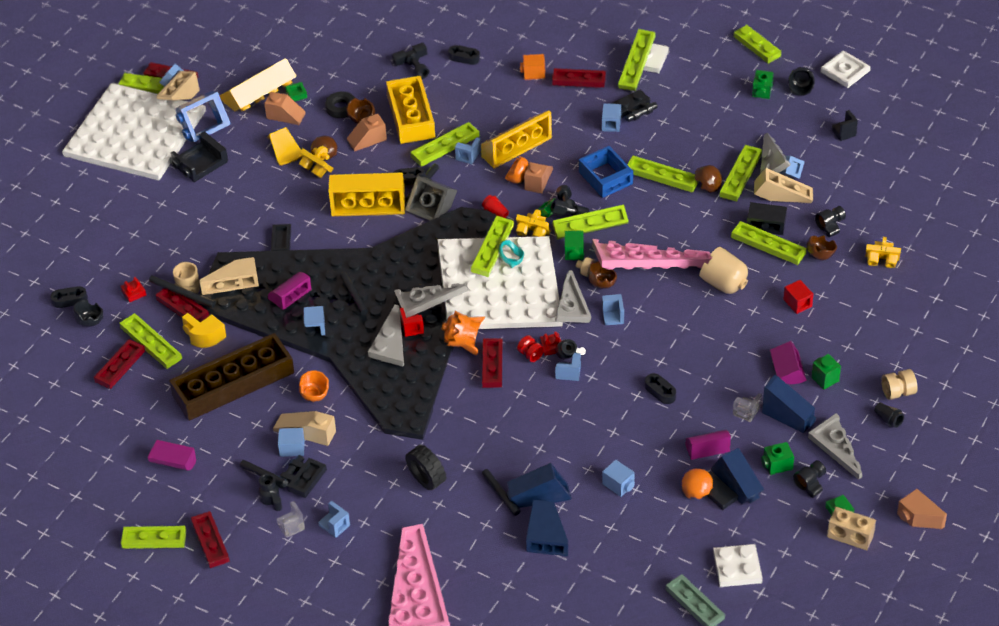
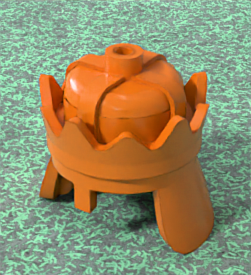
(462, 331)

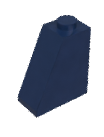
(787, 405)
(738, 476)
(539, 484)
(546, 530)

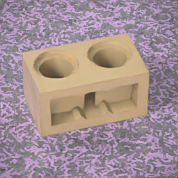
(851, 528)

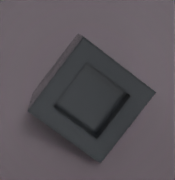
(847, 128)

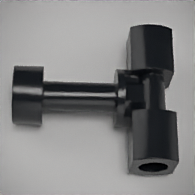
(412, 58)
(566, 204)

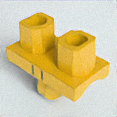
(321, 166)
(532, 222)
(883, 250)

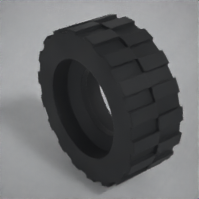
(425, 467)

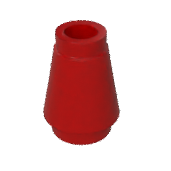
(493, 205)

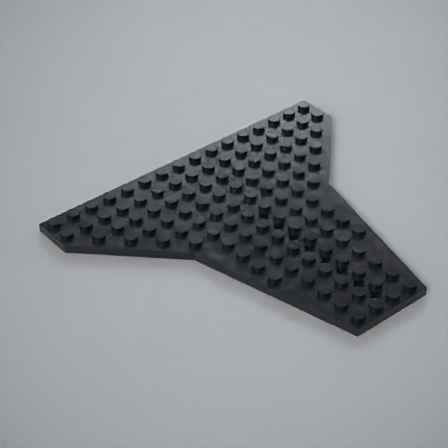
(393, 394)

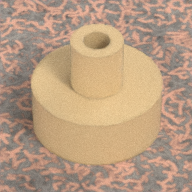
(584, 266)

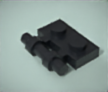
(635, 105)
(307, 476)

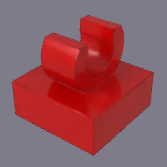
(133, 290)
(549, 343)

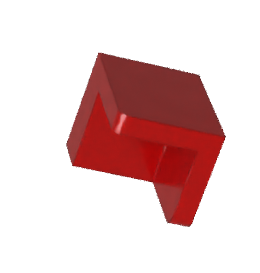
(798, 296)
(411, 325)

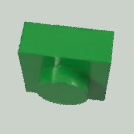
(296, 91)
(545, 208)
(840, 502)

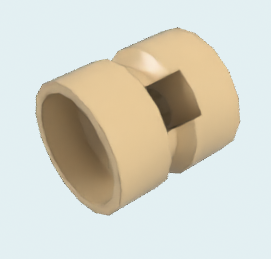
(187, 276)
(902, 383)

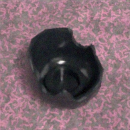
(801, 81)
(87, 314)

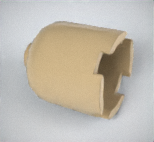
(725, 271)

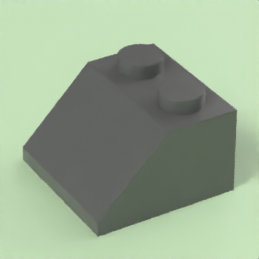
(430, 198)

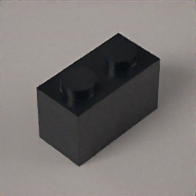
(767, 217)

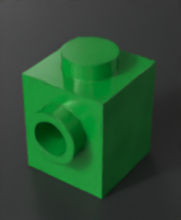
(762, 84)
(574, 245)
(826, 371)
(778, 458)

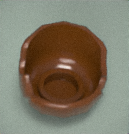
(360, 109)
(327, 142)
(709, 177)
(820, 248)
(601, 277)

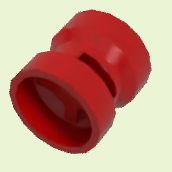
(532, 350)

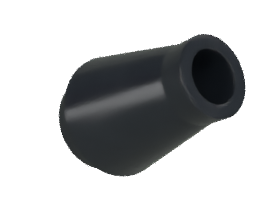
(891, 415)

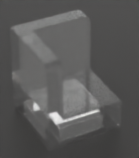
(747, 408)
(291, 522)

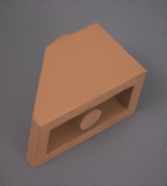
(283, 109)
(367, 133)
(537, 177)
(921, 511)

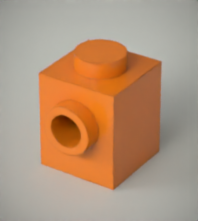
(533, 66)

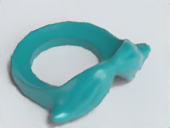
(517, 250)

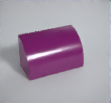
(290, 290)
(788, 363)
(708, 444)
(172, 455)

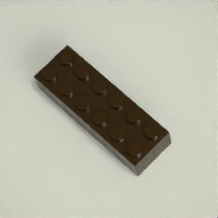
(231, 376)

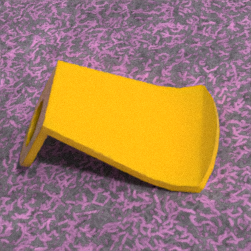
(284, 147)

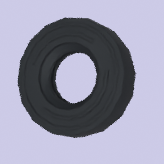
(335, 98)

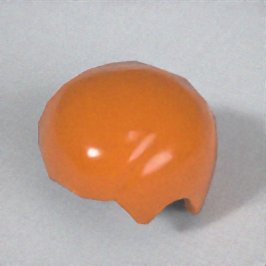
(517, 170)
(313, 386)
(696, 483)

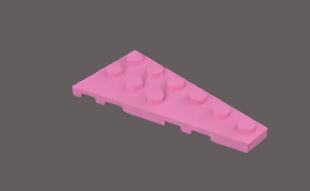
(646, 256)
(416, 587)

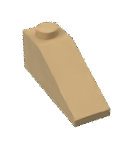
(181, 87)
(778, 187)
(233, 276)
(316, 425)

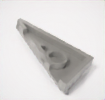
(772, 156)
(427, 297)
(572, 304)
(388, 343)
(833, 440)

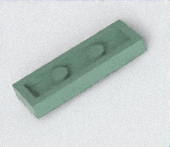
(695, 601)

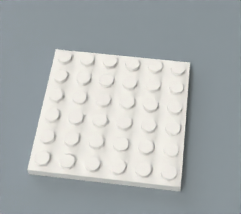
(131, 132)
(509, 296)

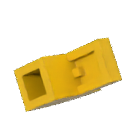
(204, 333)

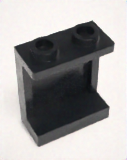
(201, 158)

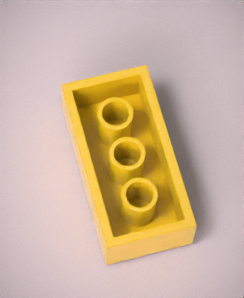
(410, 109)
(367, 194)

